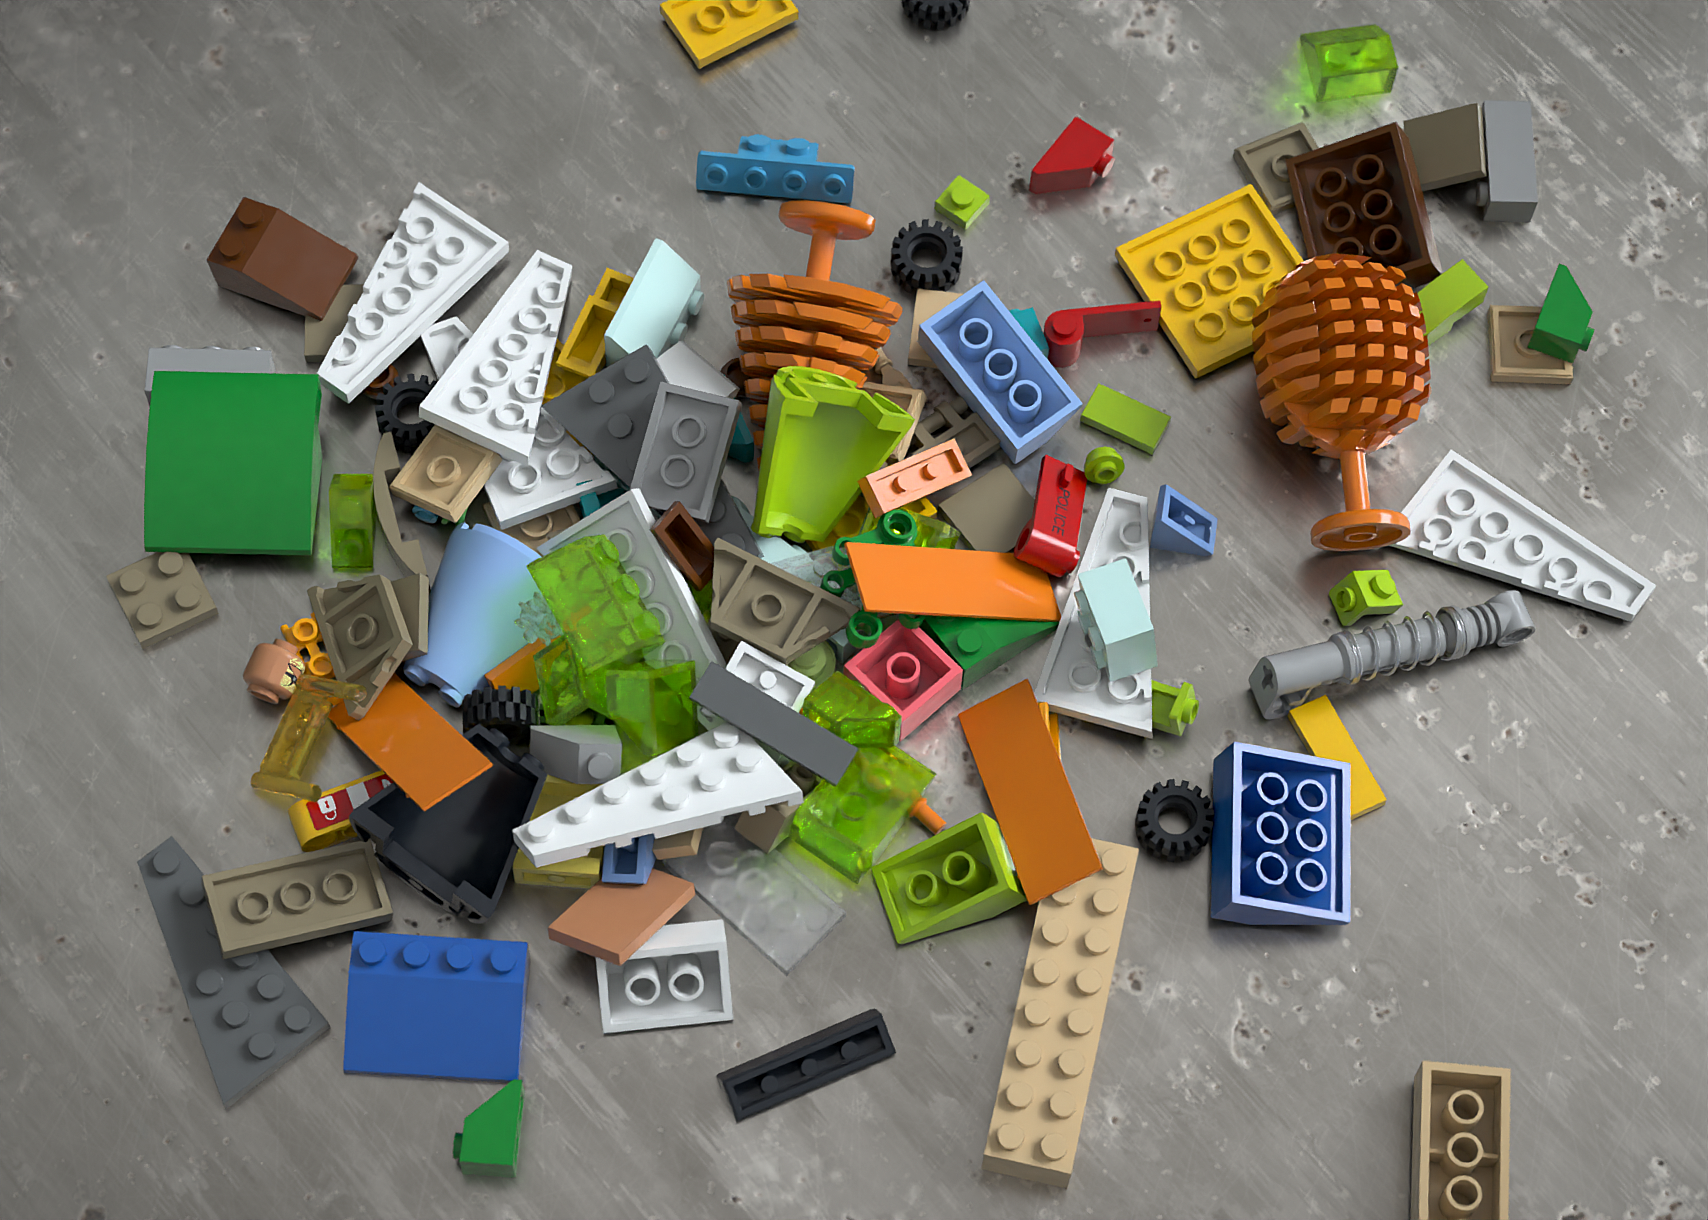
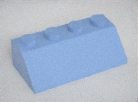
(998, 371)

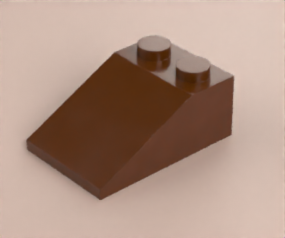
(279, 260)

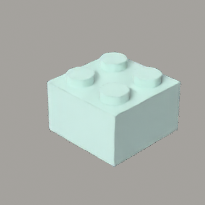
(1115, 620)

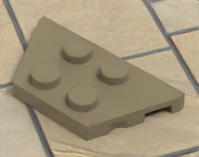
(771, 606)
(362, 634)

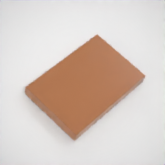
(619, 918)

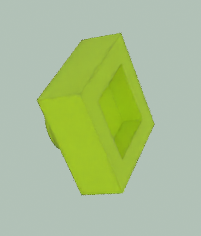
(962, 202)

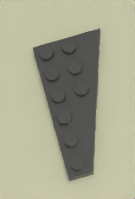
(242, 1005)

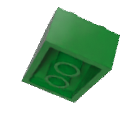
(983, 643)

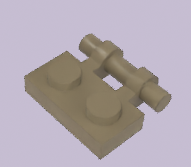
(971, 435)

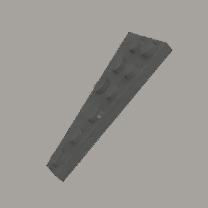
(611, 420)

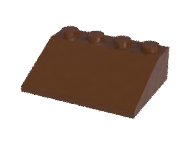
(1366, 202)

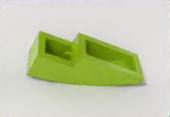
(1450, 298)

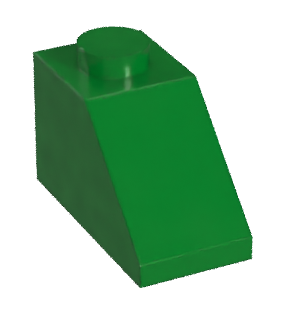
(1563, 319)
(492, 1134)

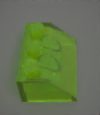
(596, 604)

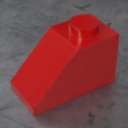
(1073, 160)

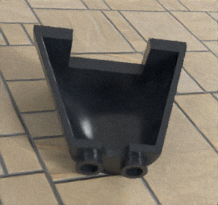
(464, 843)

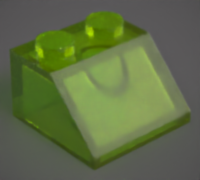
(1349, 62)
(654, 703)

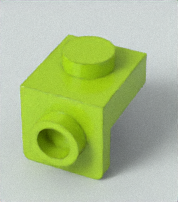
(1365, 594)
(1173, 707)

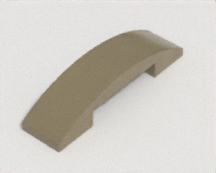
(386, 468)

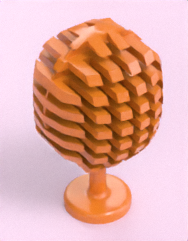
(1348, 374)

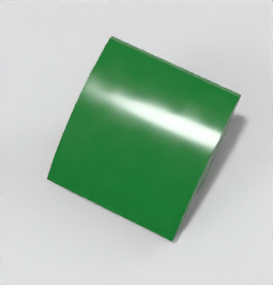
(232, 463)

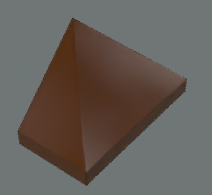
(685, 545)

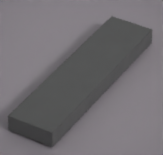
(773, 723)

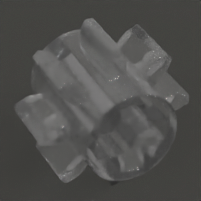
(533, 613)

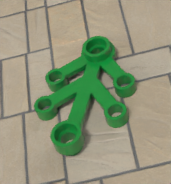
(862, 620)

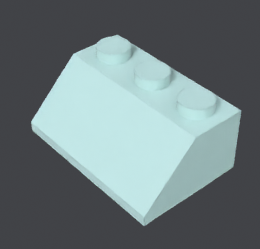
(655, 305)

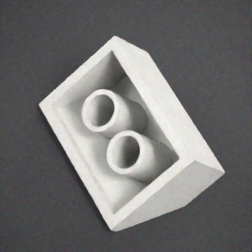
(669, 980)

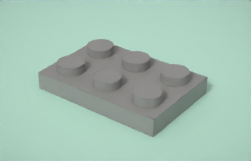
(685, 449)

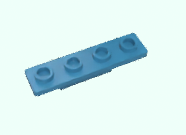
(775, 169)

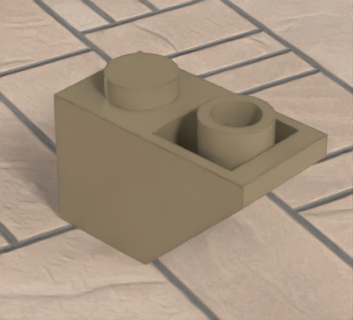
(774, 825)

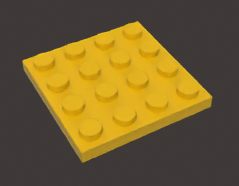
(1211, 275)

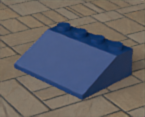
(1280, 838)
(436, 1007)

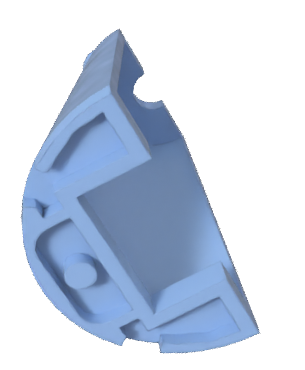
(474, 611)

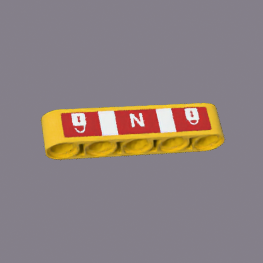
(327, 820)

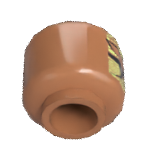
(273, 671)

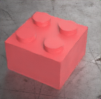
(906, 673)

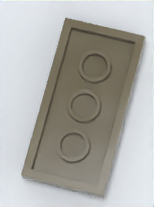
(296, 898)

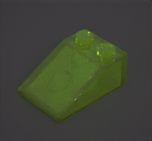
(864, 812)

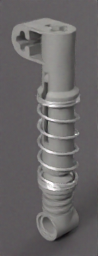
(1287, 677)

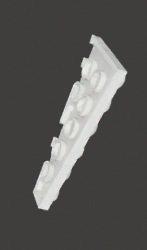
(413, 283)
(503, 370)
(555, 458)
(1493, 531)
(661, 584)
(1069, 675)
(666, 796)

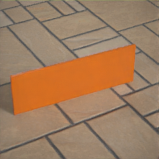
(950, 583)
(412, 744)
(1029, 792)

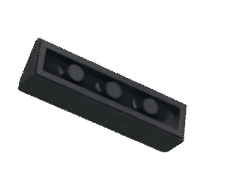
(806, 1063)

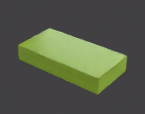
(1125, 418)

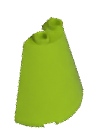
(816, 448)

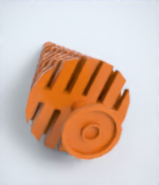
(809, 317)

